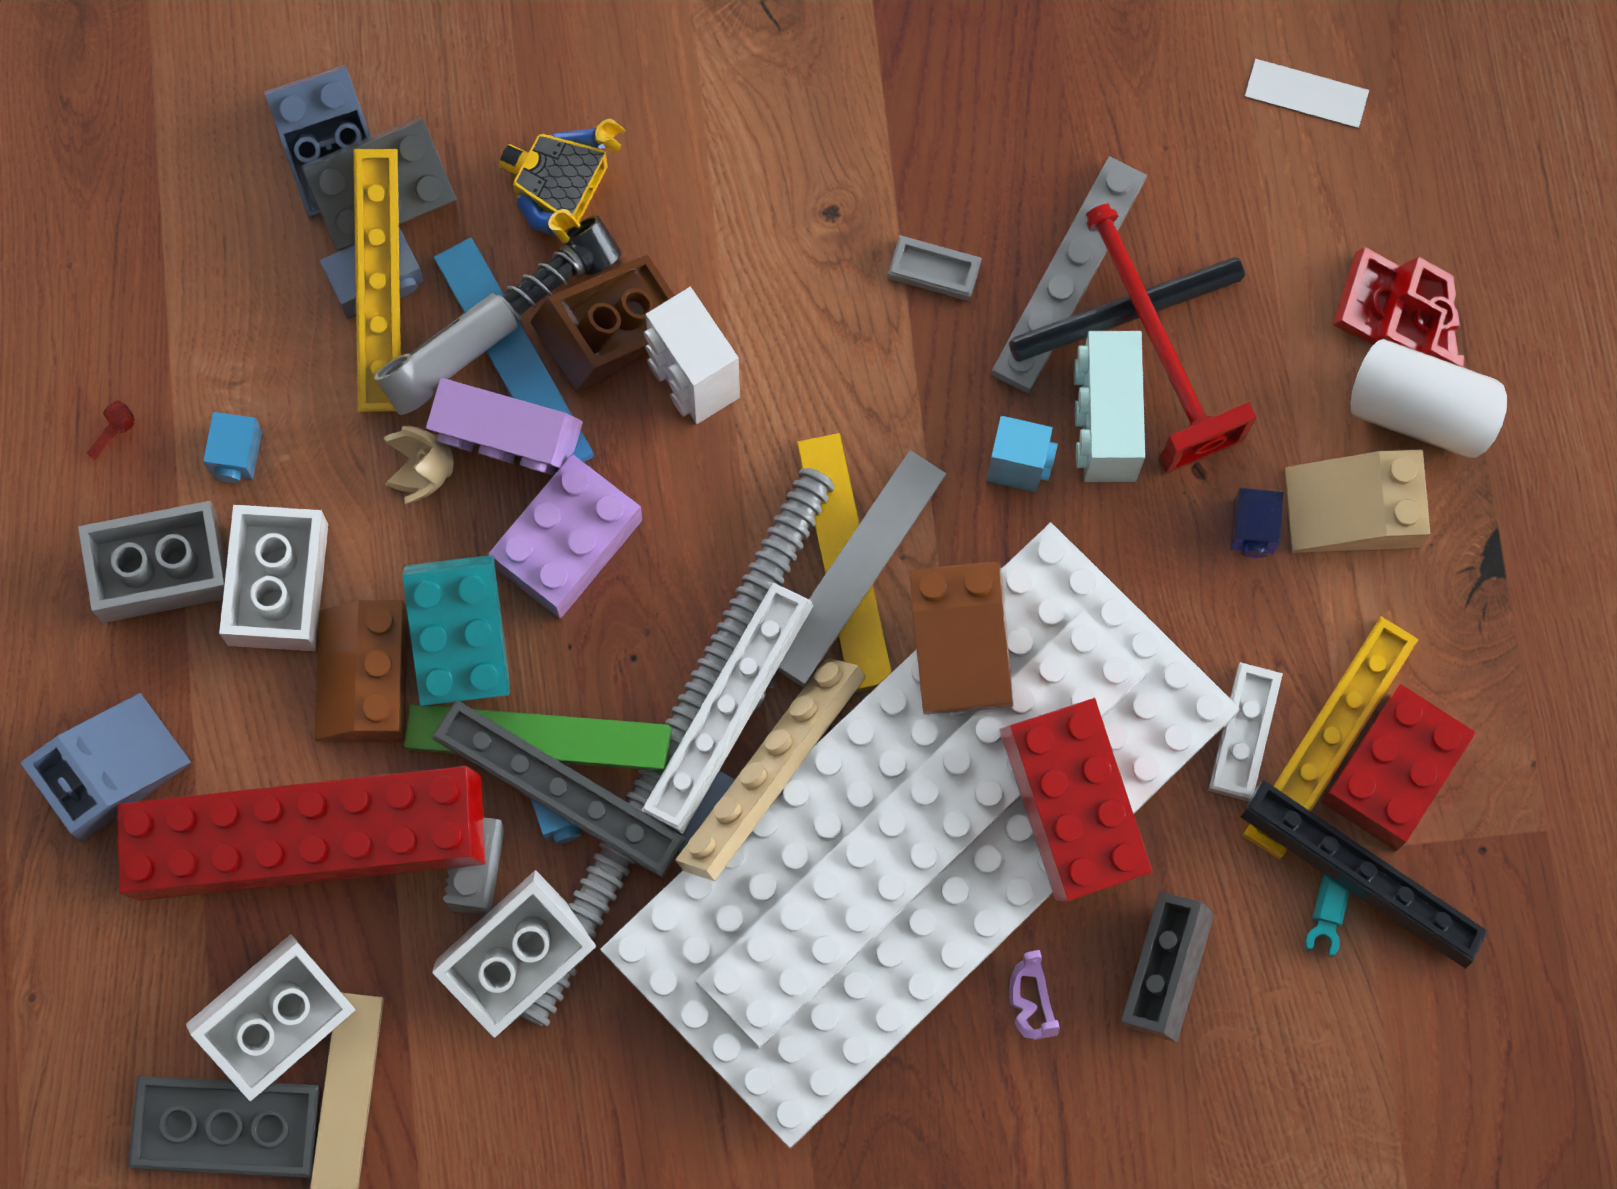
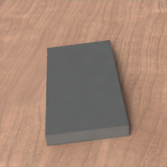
(219, 1131)

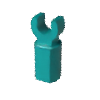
(1328, 915)

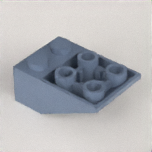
(315, 120)
(105, 763)

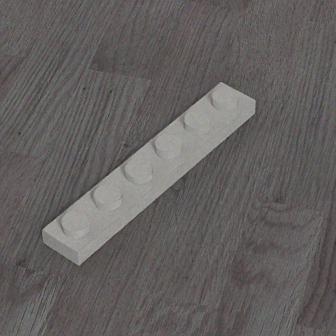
(1070, 270)

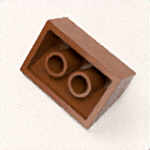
(362, 672)

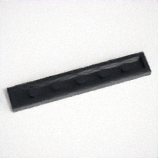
(1364, 874)

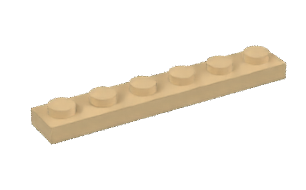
(770, 769)

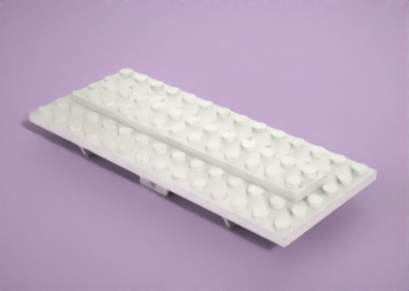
(903, 850)

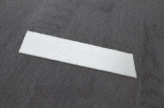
(1307, 93)

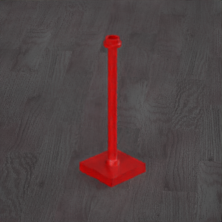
(1205, 433)

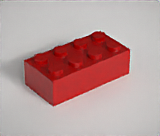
(1075, 800)

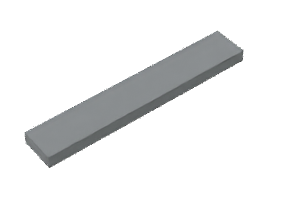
(861, 563)

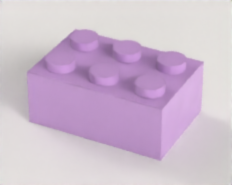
(503, 426)
(566, 536)

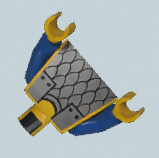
(560, 175)

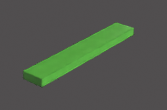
(561, 737)

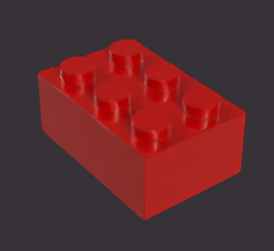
(1398, 767)

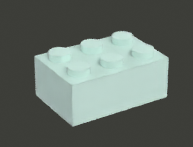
(1110, 406)

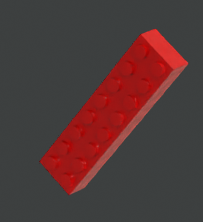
(301, 833)

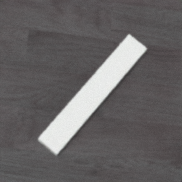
(727, 708)

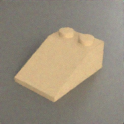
(1358, 503)

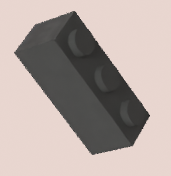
(1168, 966)

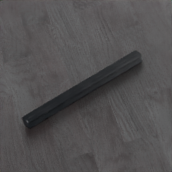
(1123, 310)

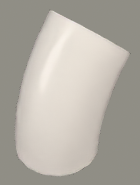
(1428, 399)

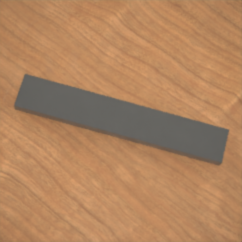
(559, 788)

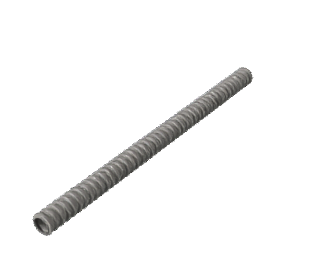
(769, 568)

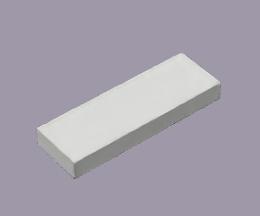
(1246, 734)

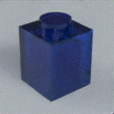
(1256, 522)

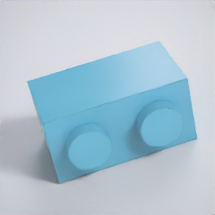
(1021, 454)

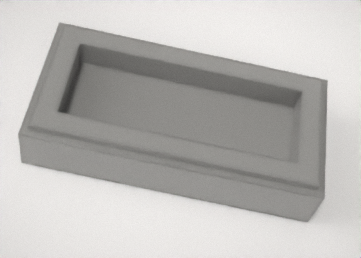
(934, 268)

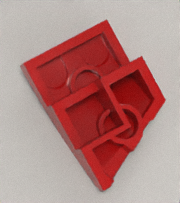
(1401, 305)

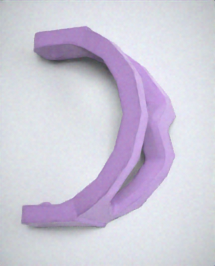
(1032, 967)

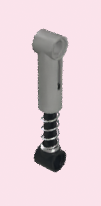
(413, 376)

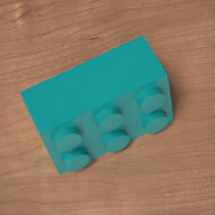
(456, 630)

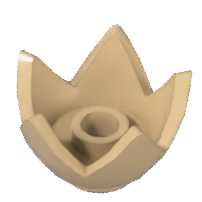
(426, 466)

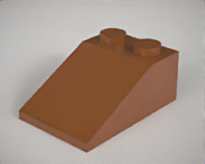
(961, 637)

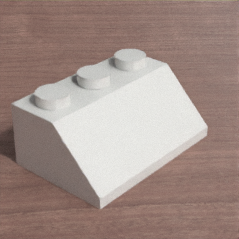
(514, 954)
(270, 1017)

